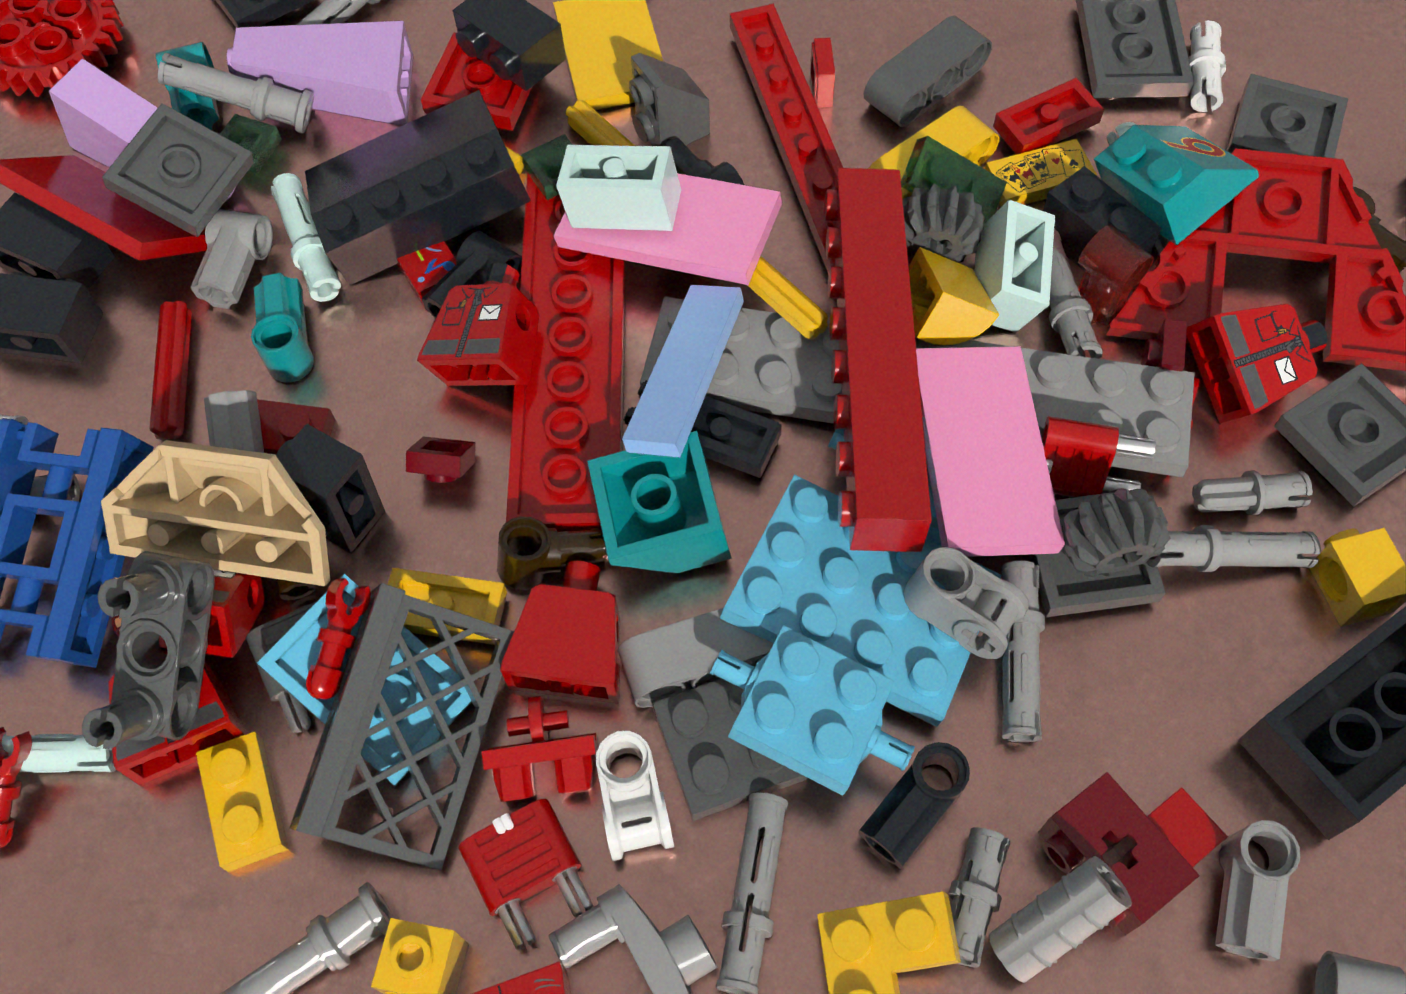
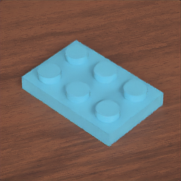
(298, 649)

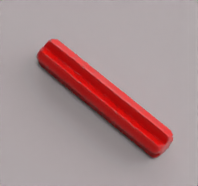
(170, 370)

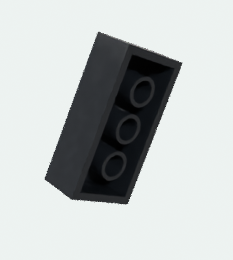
(1342, 734)

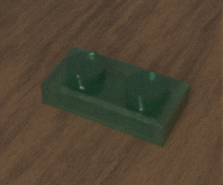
(938, 164)

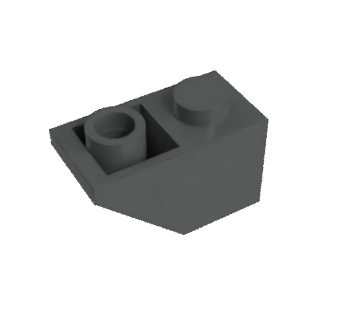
(666, 103)

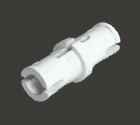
(1207, 66)

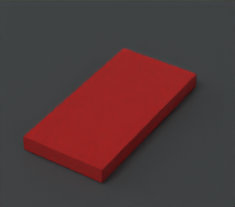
(79, 195)

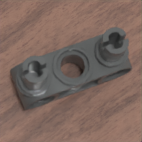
(155, 690)

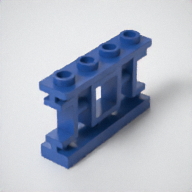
(82, 549)

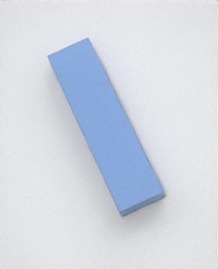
(683, 371)

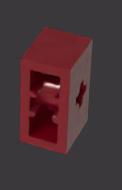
(1108, 819)

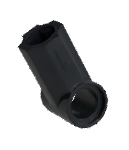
(471, 267)
(913, 806)

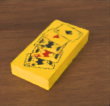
(1038, 171)

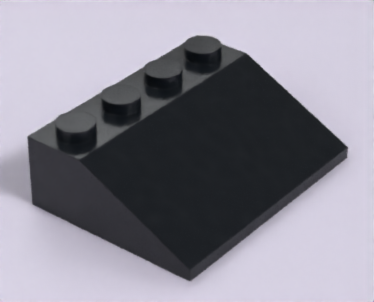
(413, 188)

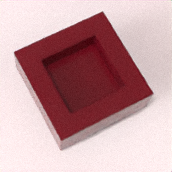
(1168, 347)
(440, 458)

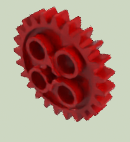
(50, 37)

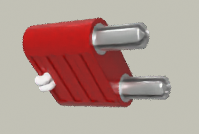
(1082, 455)
(519, 860)

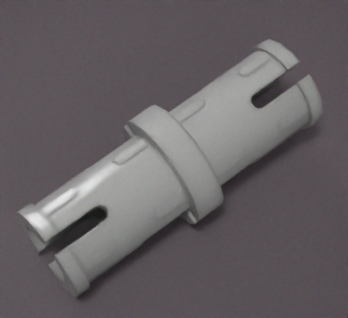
(976, 891)

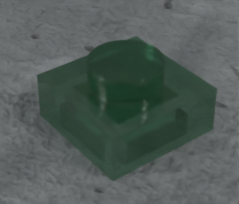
(254, 136)
(545, 164)

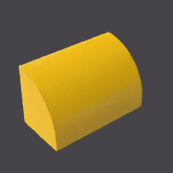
(947, 300)

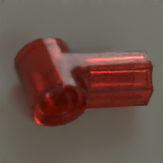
(1112, 270)

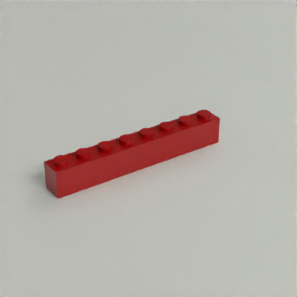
(875, 365)

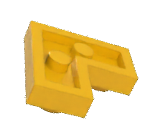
(876, 941)

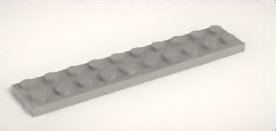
(784, 374)

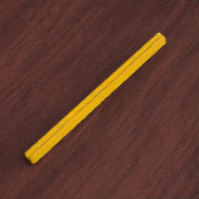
(765, 281)

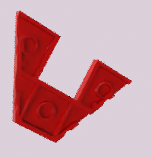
(1296, 212)

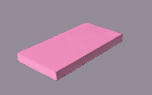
(714, 234)
(986, 453)

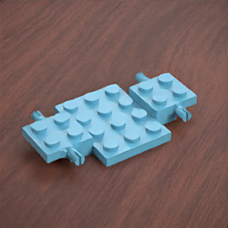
(837, 641)

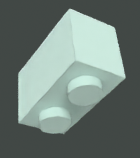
(619, 187)
(1016, 263)

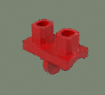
(514, 762)

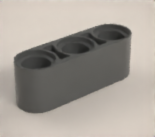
(927, 71)

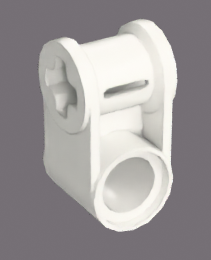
(632, 806)

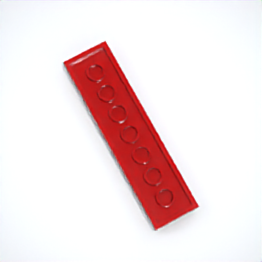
(576, 379)

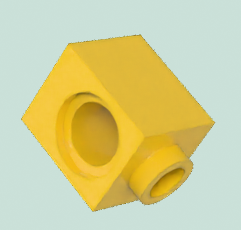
(1361, 575)
(419, 959)

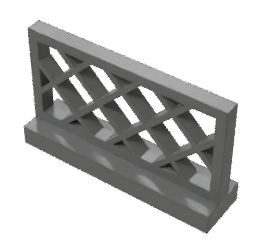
(353, 711)

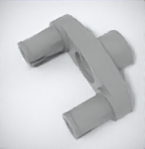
(666, 958)

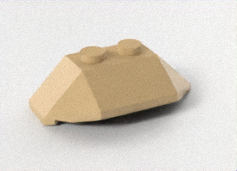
(219, 510)

